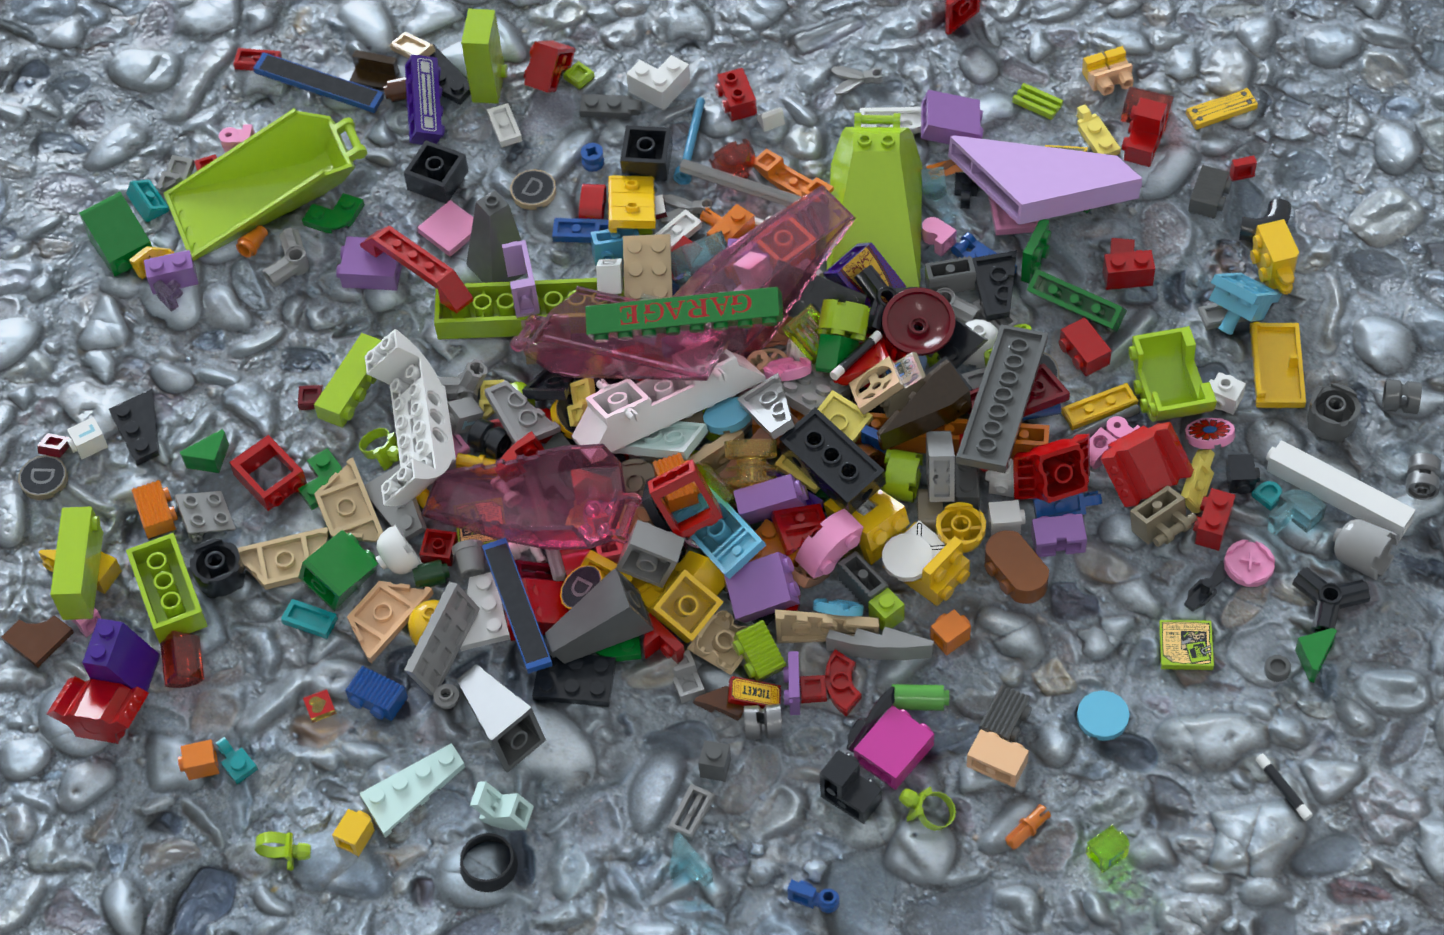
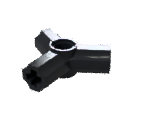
(875, 288)
(1342, 595)

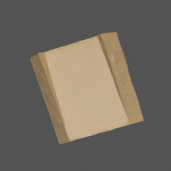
(716, 640)

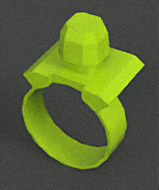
(387, 454)
(912, 799)
(289, 851)

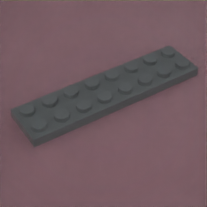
(1002, 399)

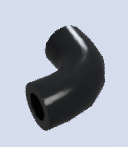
(1277, 210)

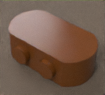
(1016, 567)

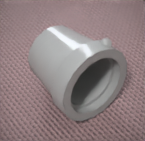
(469, 557)

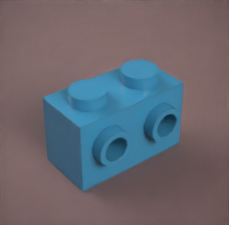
(609, 245)

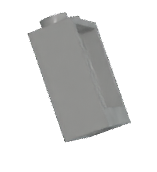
(940, 466)

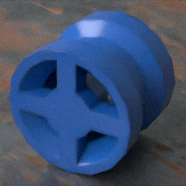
(592, 157)

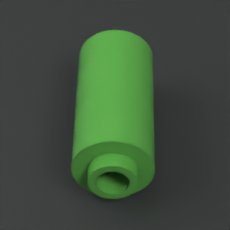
(920, 697)

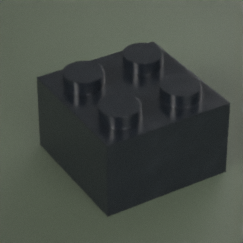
(646, 152)
(436, 172)

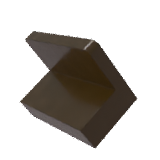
(373, 69)

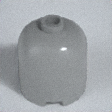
(1365, 547)

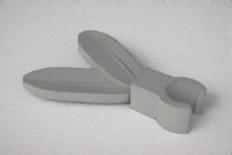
(855, 78)
(682, 204)

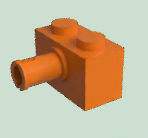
(732, 224)

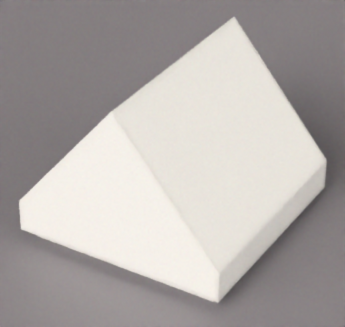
(771, 119)

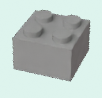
(650, 553)

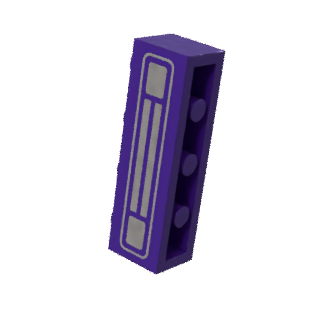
(424, 99)

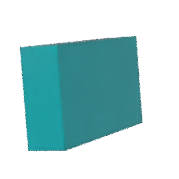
(309, 618)

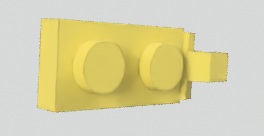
(1096, 133)
(1198, 484)

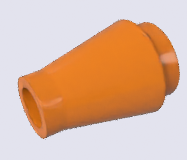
(250, 243)

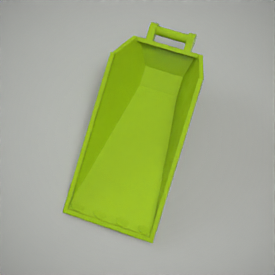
(263, 179)
(881, 185)

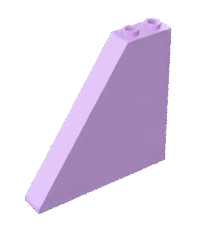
(1043, 181)

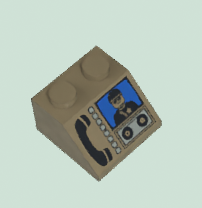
(912, 377)

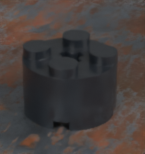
(217, 568)

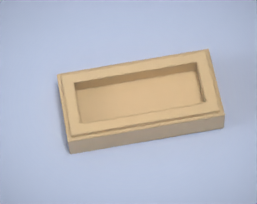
(408, 44)

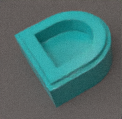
(1267, 494)

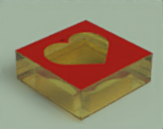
(319, 705)

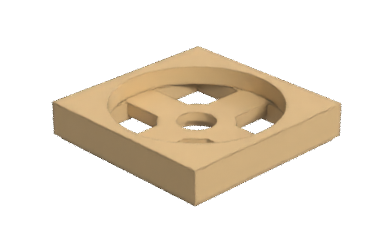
(889, 385)

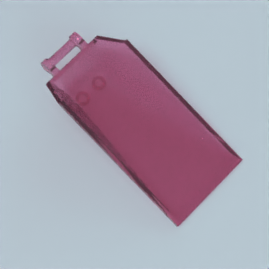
(566, 349)

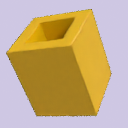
(353, 831)

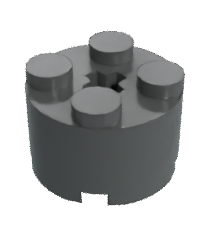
(1333, 412)

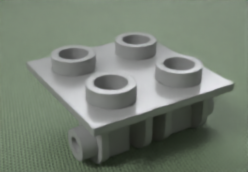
(204, 513)

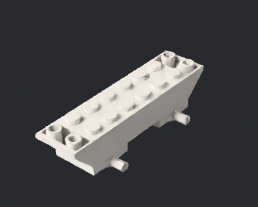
(633, 411)

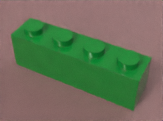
(1076, 300)

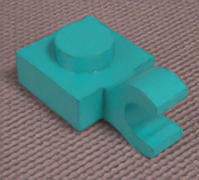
(237, 763)

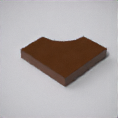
(37, 640)

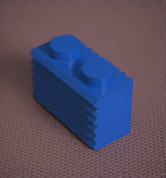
(376, 694)

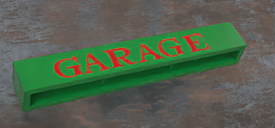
(684, 314)

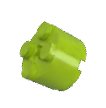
(844, 319)
(902, 474)

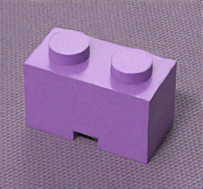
(170, 267)
(1059, 534)

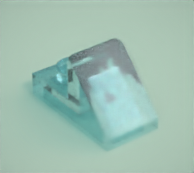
(686, 858)

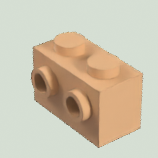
(997, 758)

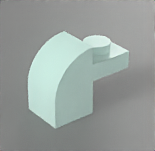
(501, 810)

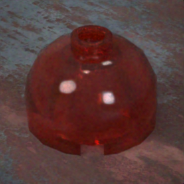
(735, 158)

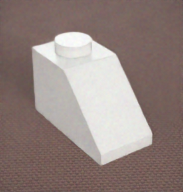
(610, 276)

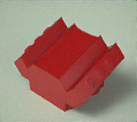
(1146, 462)
(1053, 470)
(97, 708)

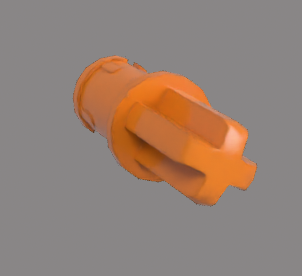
(1027, 827)

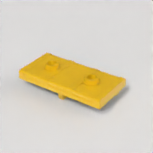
(631, 202)
(1277, 365)

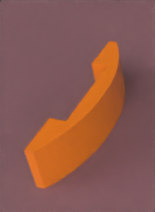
(785, 178)

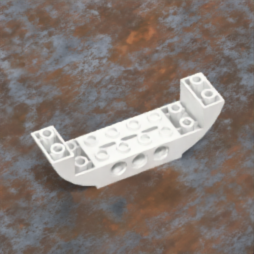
(419, 417)

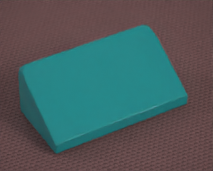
(146, 199)

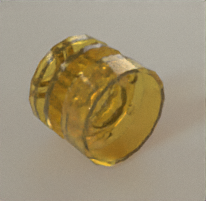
(750, 461)

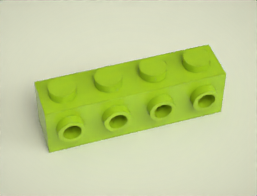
(347, 385)

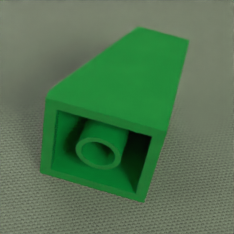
(114, 232)
(338, 569)

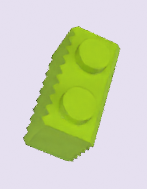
(759, 651)

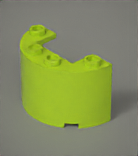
(1169, 376)

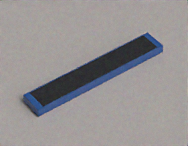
(318, 82)
(517, 605)

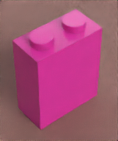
(894, 746)

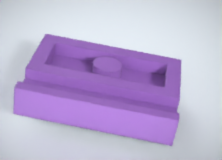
(791, 675)

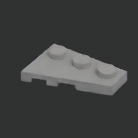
(769, 406)
(406, 517)

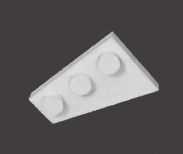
(909, 117)
(490, 621)

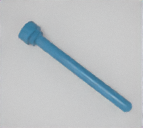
(679, 177)

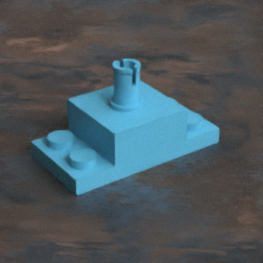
(1241, 298)
(729, 541)

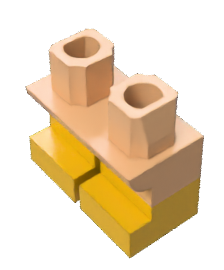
(1108, 70)

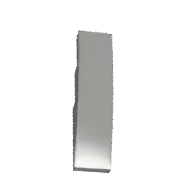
(888, 646)

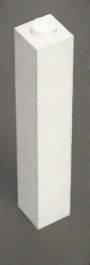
(1339, 488)

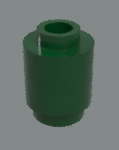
(431, 574)

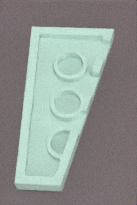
(401, 793)

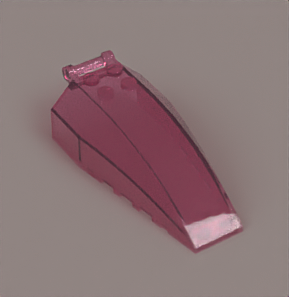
(776, 253)
(541, 501)

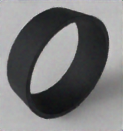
(498, 882)

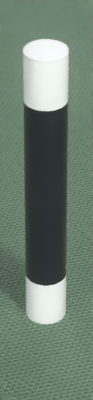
(855, 355)
(1284, 787)

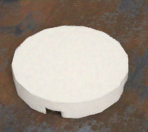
(906, 556)

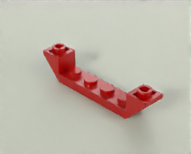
(450, 287)

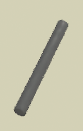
(1092, 429)

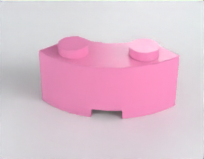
(836, 537)

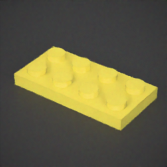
(843, 415)

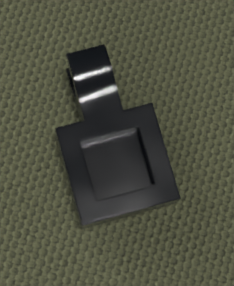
(965, 188)

